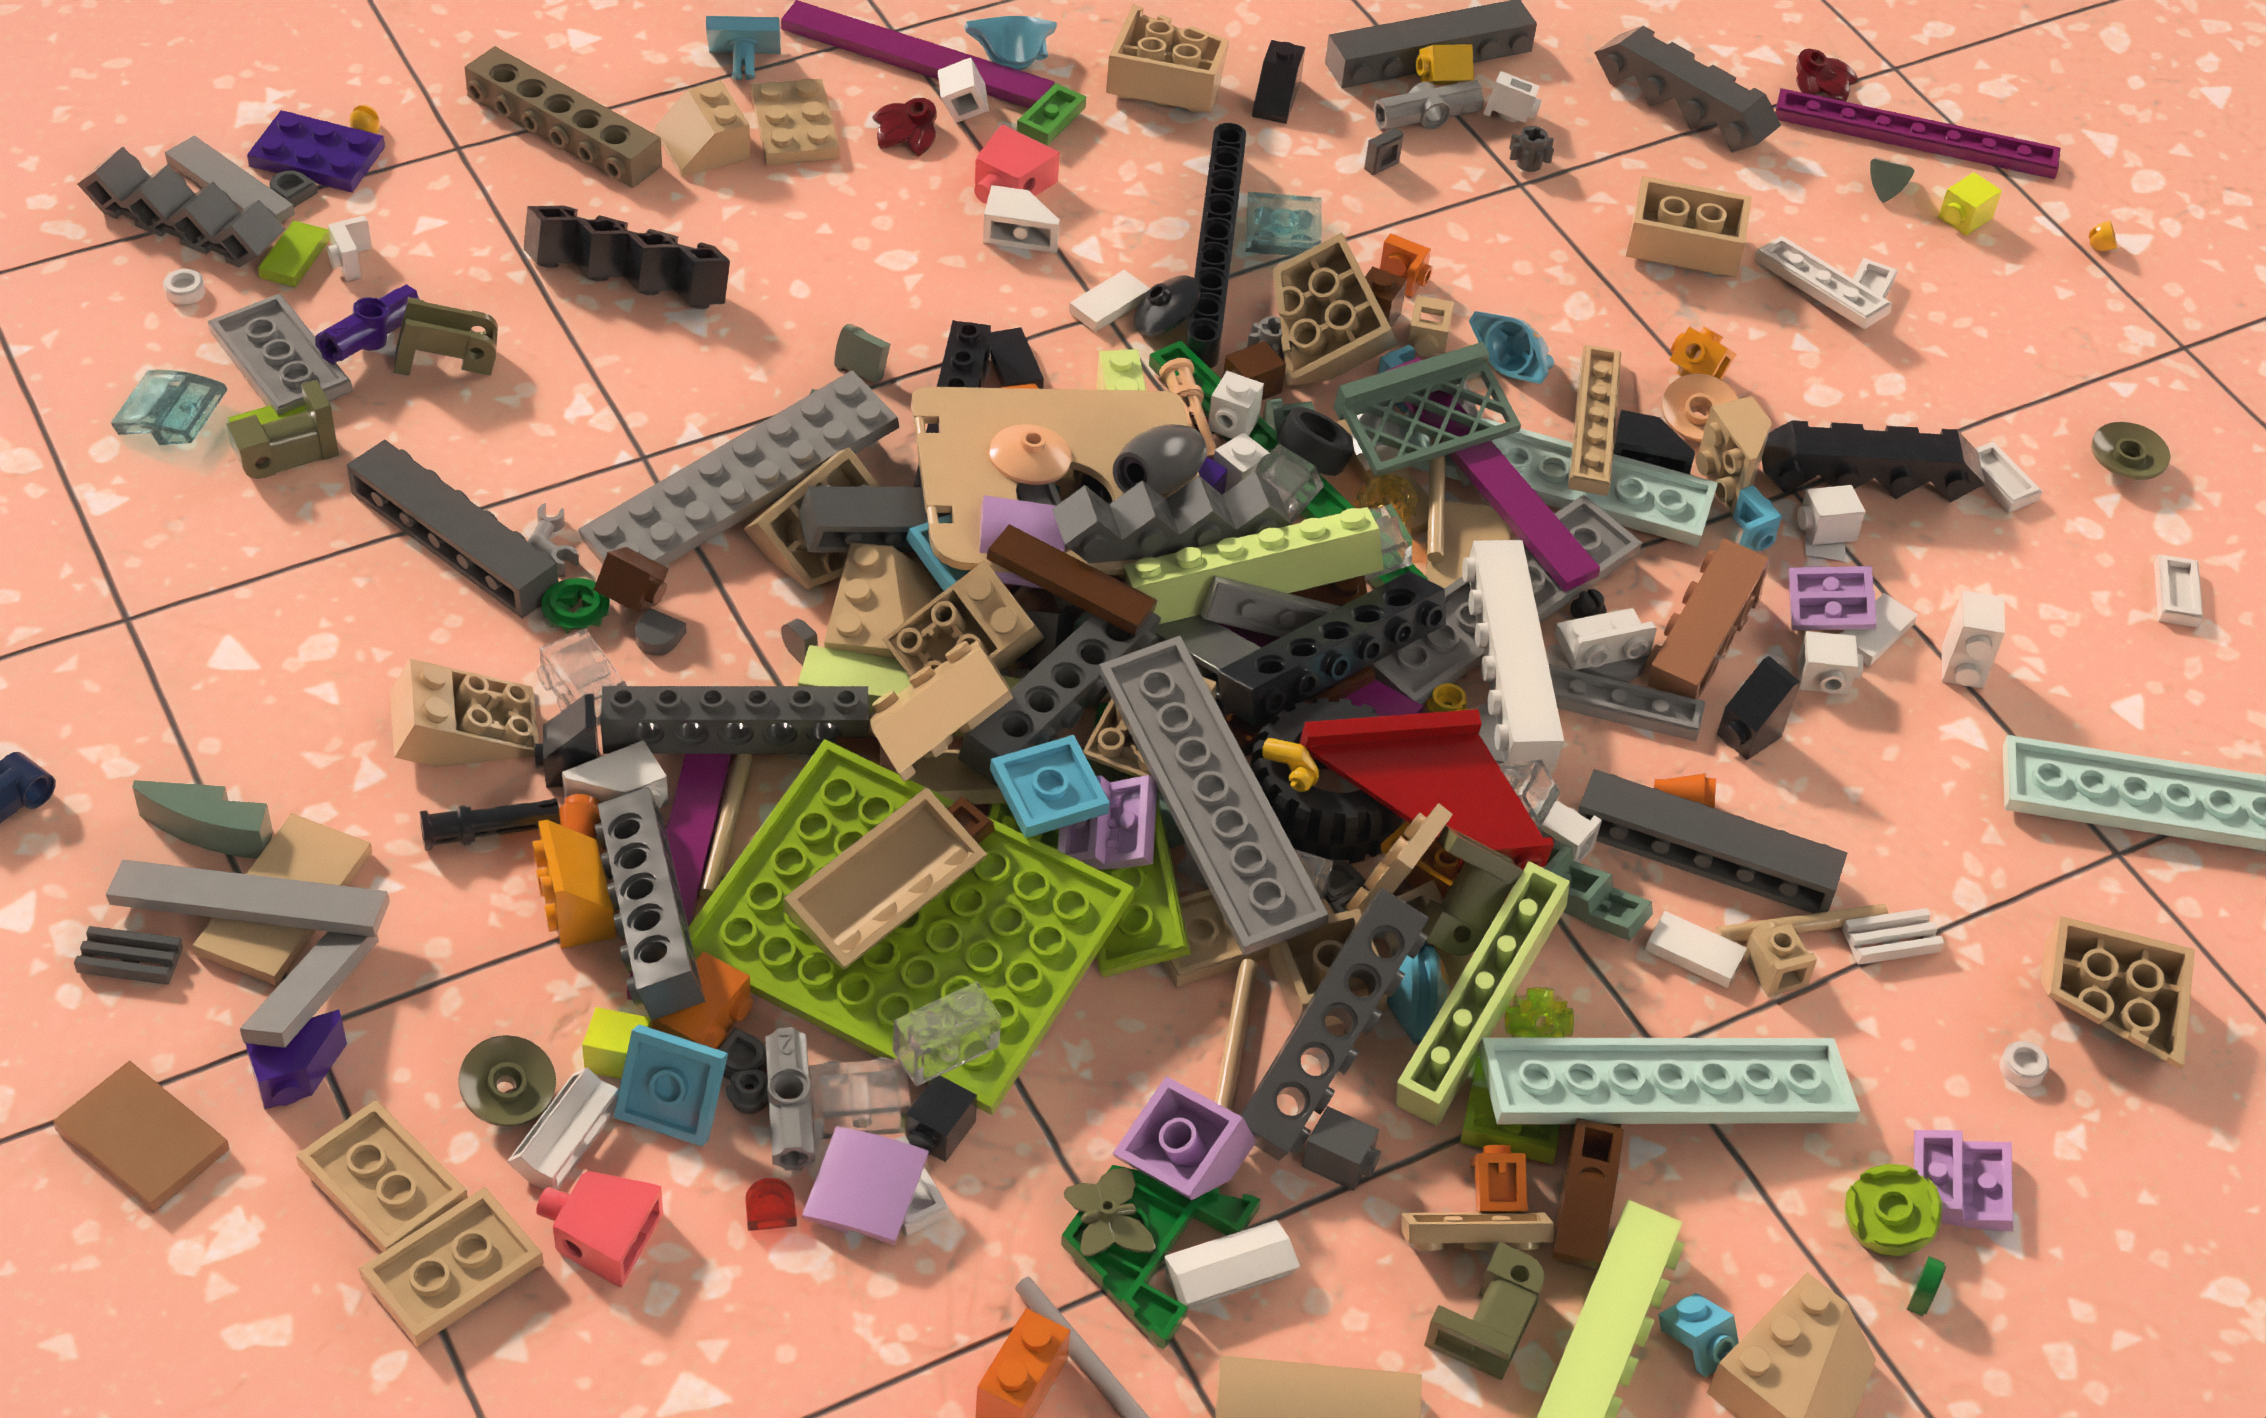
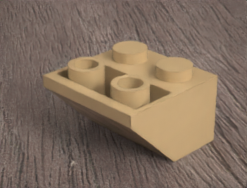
(1733, 447)

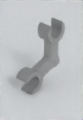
(543, 531)

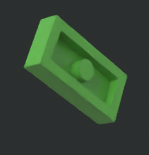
(1051, 114)

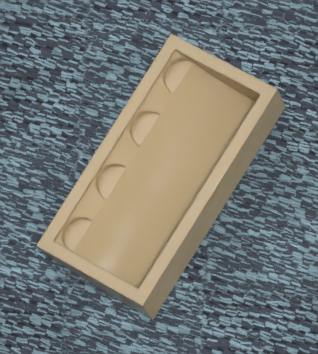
(883, 879)
(1313, 1391)

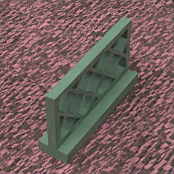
(1408, 385)

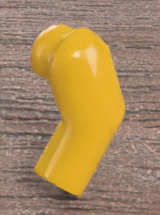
(1303, 768)

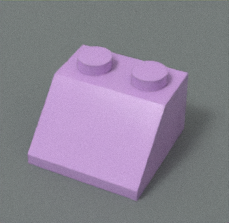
(1186, 1141)

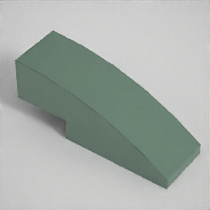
(205, 817)

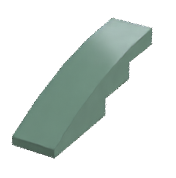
(1594, 898)

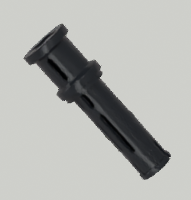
(469, 824)

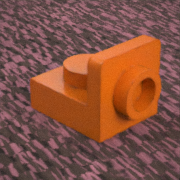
(1407, 261)
(1500, 1180)

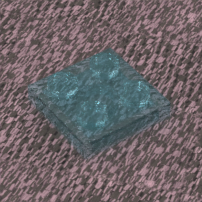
(1282, 223)

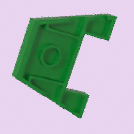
(1165, 1215)

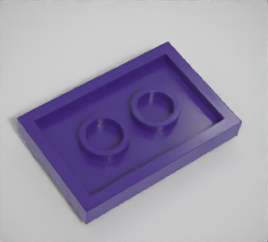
(318, 149)

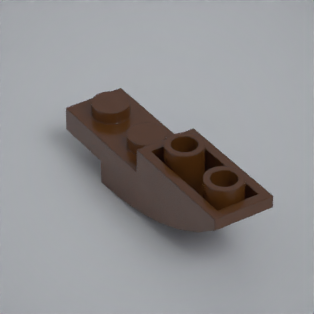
(1587, 1193)

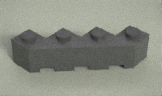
(1699, 90)
(168, 205)
(1150, 526)

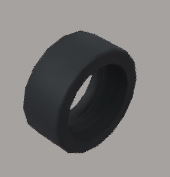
(1316, 440)

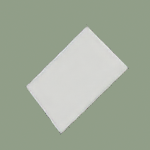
(1827, 551)

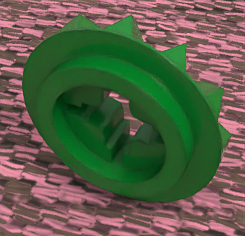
(565, 595)

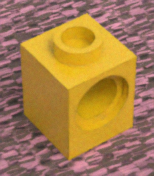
(1446, 64)

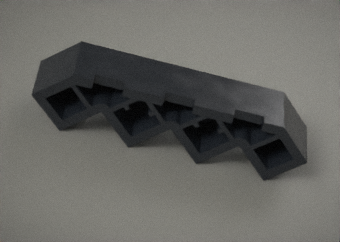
(607, 249)
(1852, 456)

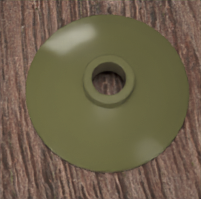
(2130, 450)
(510, 1061)

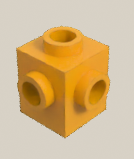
(1701, 353)

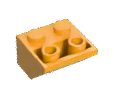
(573, 885)

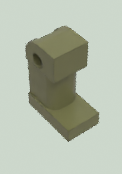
(446, 333)
(287, 440)
(1473, 897)
(1507, 1305)

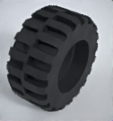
(1320, 820)

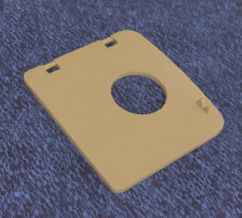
(958, 463)

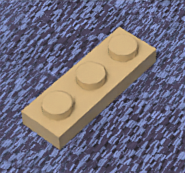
(1477, 1229)

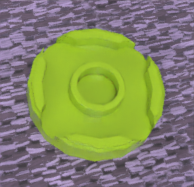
(1893, 1210)

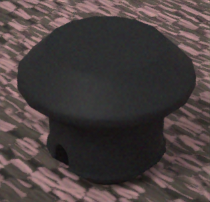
(1588, 604)

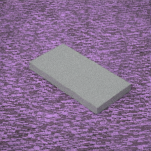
(276, 353)

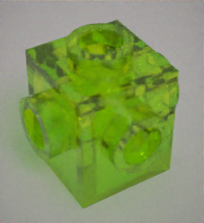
(1537, 1003)

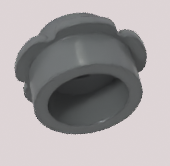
(748, 1100)

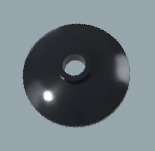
(1167, 305)

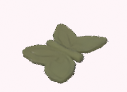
(1108, 1216)

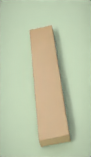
(1595, 420)

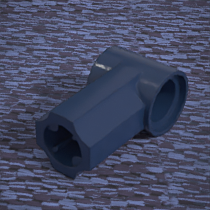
(23, 784)

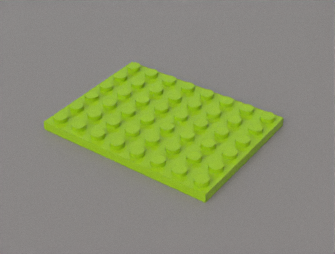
(1014, 923)

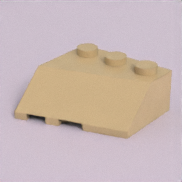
(1166, 63)
(1328, 314)
(780, 530)
(876, 596)
(936, 705)
(2122, 983)
(1797, 1360)

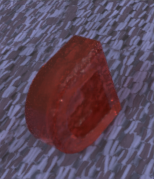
(770, 1205)

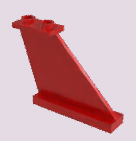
(1427, 761)

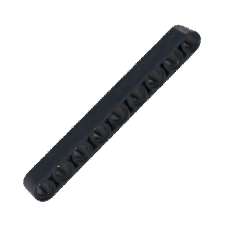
(1216, 241)

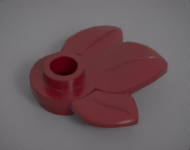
(1824, 75)
(908, 123)

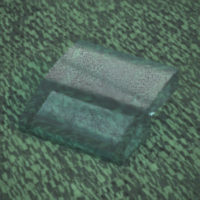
(169, 406)

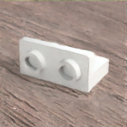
(1605, 638)

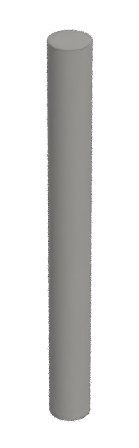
(1082, 1353)

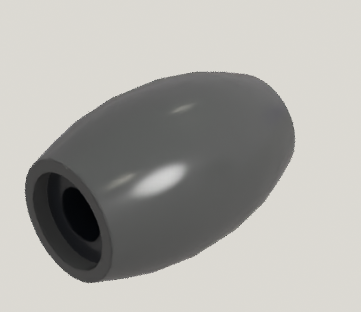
(1162, 458)

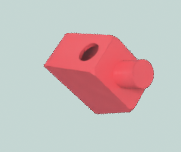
(1015, 162)
(603, 1222)

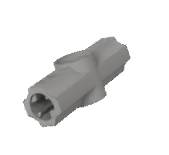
(1428, 105)
(789, 1118)

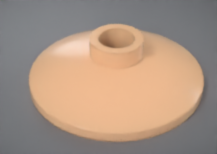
(1691, 395)
(1030, 454)

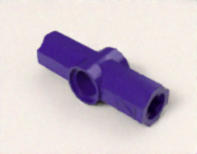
(366, 325)

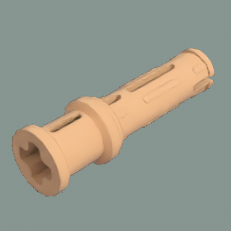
(1193, 392)

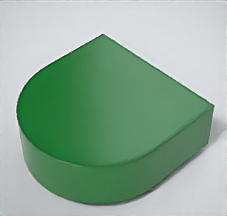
(1926, 1286)

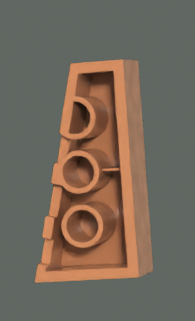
(1709, 621)

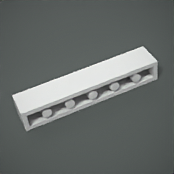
(1513, 652)

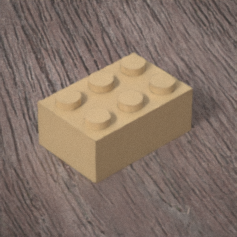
(1689, 226)

